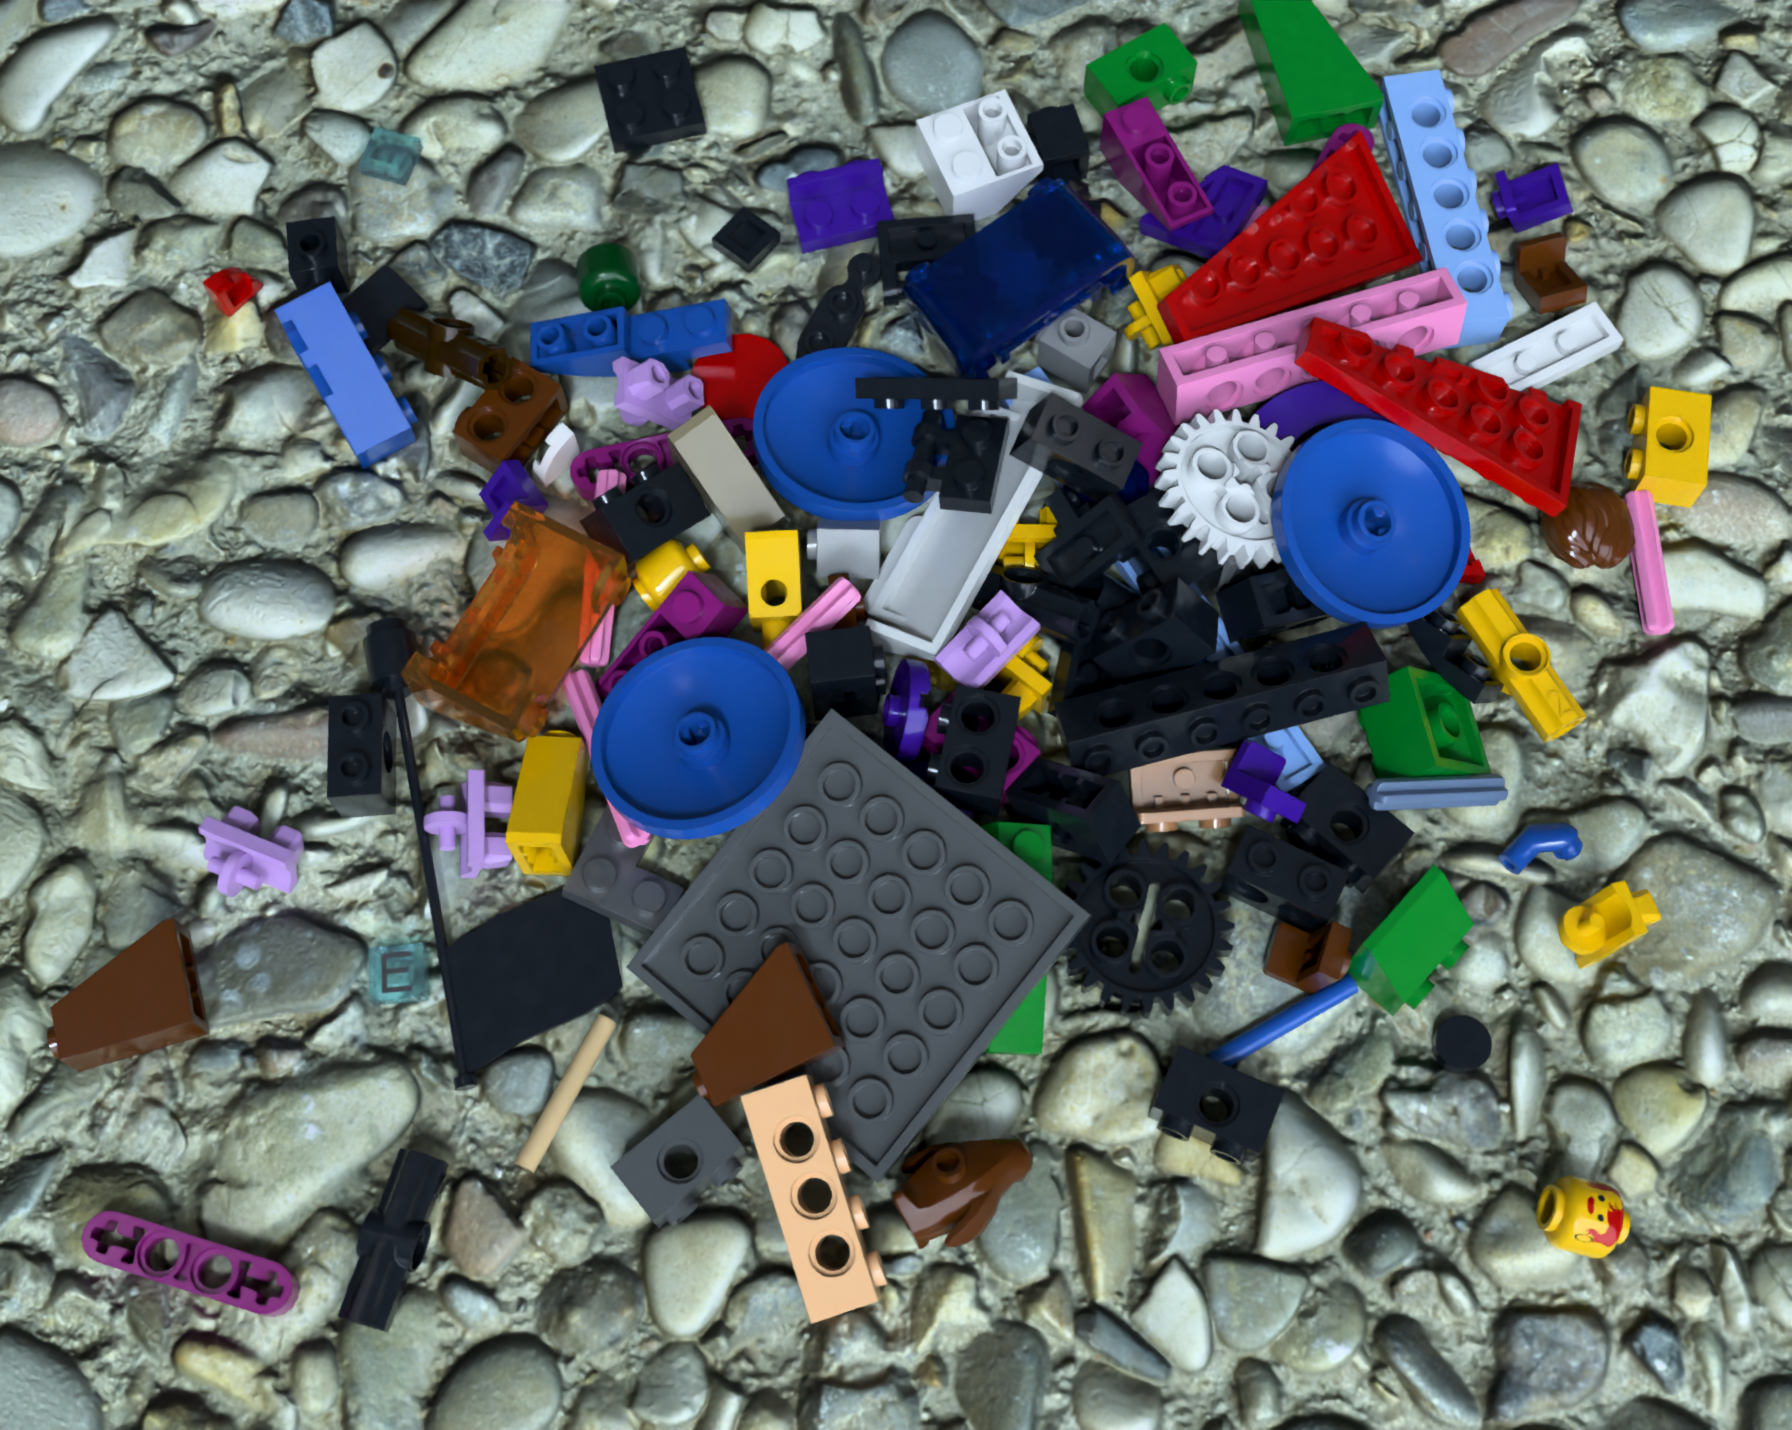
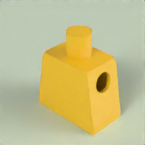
(772, 573)

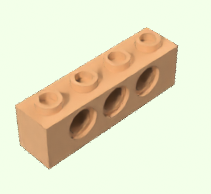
(824, 1288)

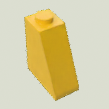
(549, 804)

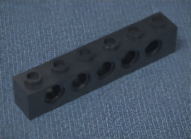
(1223, 701)

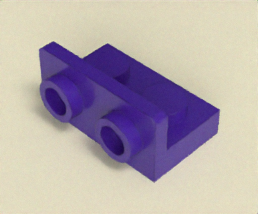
(838, 204)

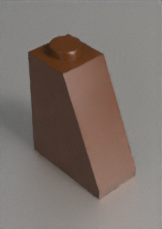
(132, 1003)
(766, 1031)

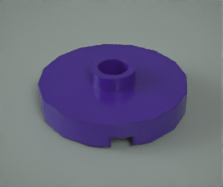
(904, 712)

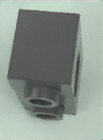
(693, 1130)

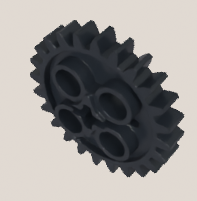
(1192, 940)

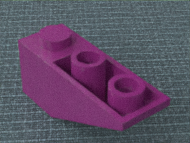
(1152, 165)
(1136, 409)
(694, 609)

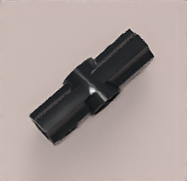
(1058, 610)
(393, 1240)

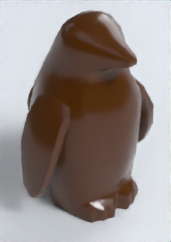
(958, 1187)

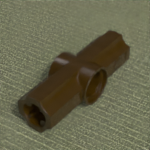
(450, 348)

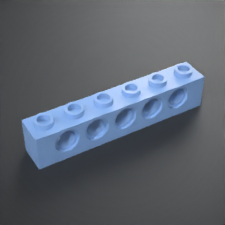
(1420, 135)

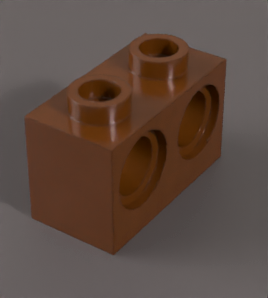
(522, 424)

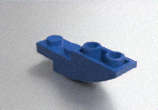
(593, 340)

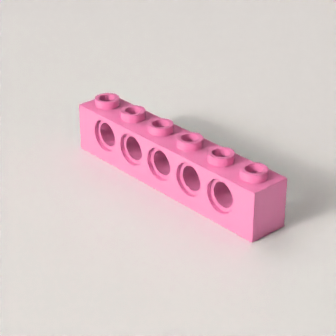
(1259, 357)

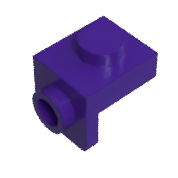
(1532, 197)
(504, 487)
(1254, 778)

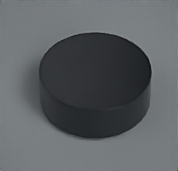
(1461, 1044)

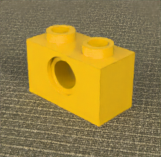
(1683, 424)

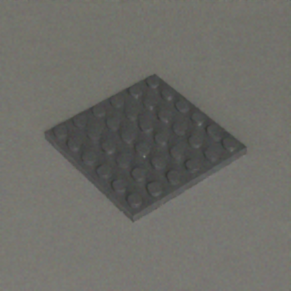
(904, 915)

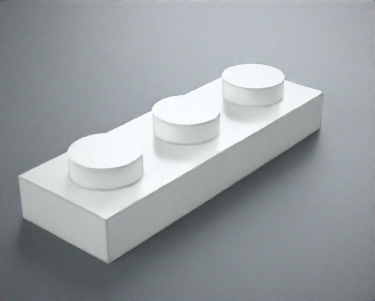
(1553, 350)

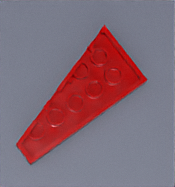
(1310, 245)
(1456, 408)

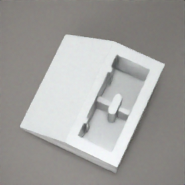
(977, 155)

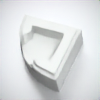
(558, 457)

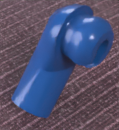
(1539, 838)

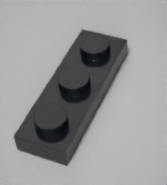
(936, 391)

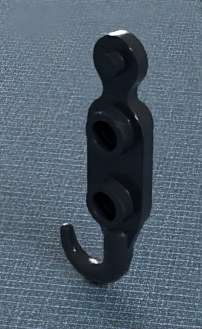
(840, 308)

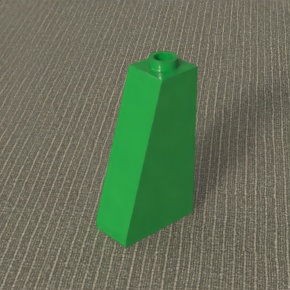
(1307, 70)

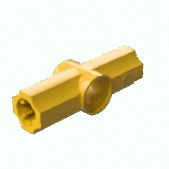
(1537, 691)

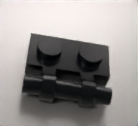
(972, 464)

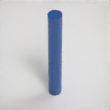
(1284, 1021)

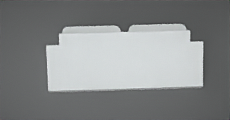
(949, 553)

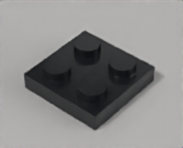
(650, 100)

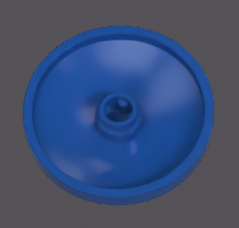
(834, 449)
(1371, 523)
(698, 738)

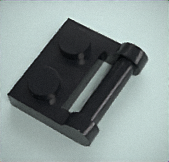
(914, 241)

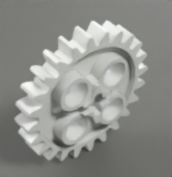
(1223, 485)

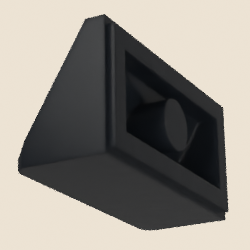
(380, 300)

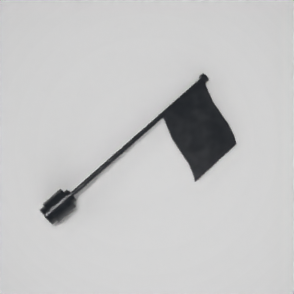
(520, 967)

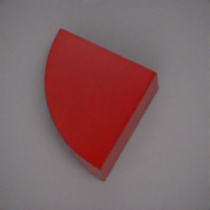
(231, 289)

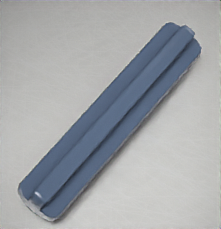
(1436, 792)

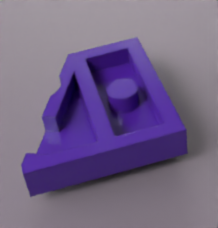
(1234, 200)

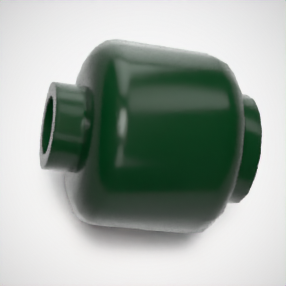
(608, 276)

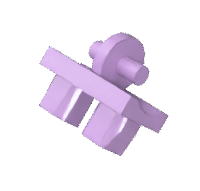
(650, 394)
(987, 642)
(477, 801)
(247, 859)

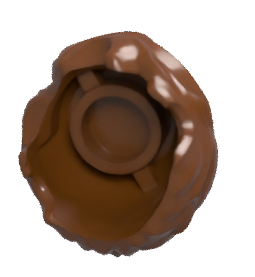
(1591, 528)

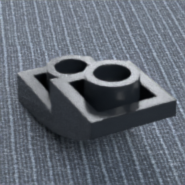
(1444, 648)

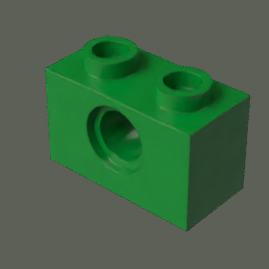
(1146, 66)

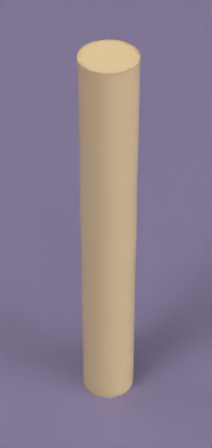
(565, 1093)

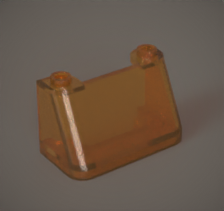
(521, 628)

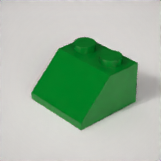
(1423, 729)
(1411, 943)

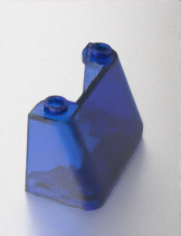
(1016, 277)

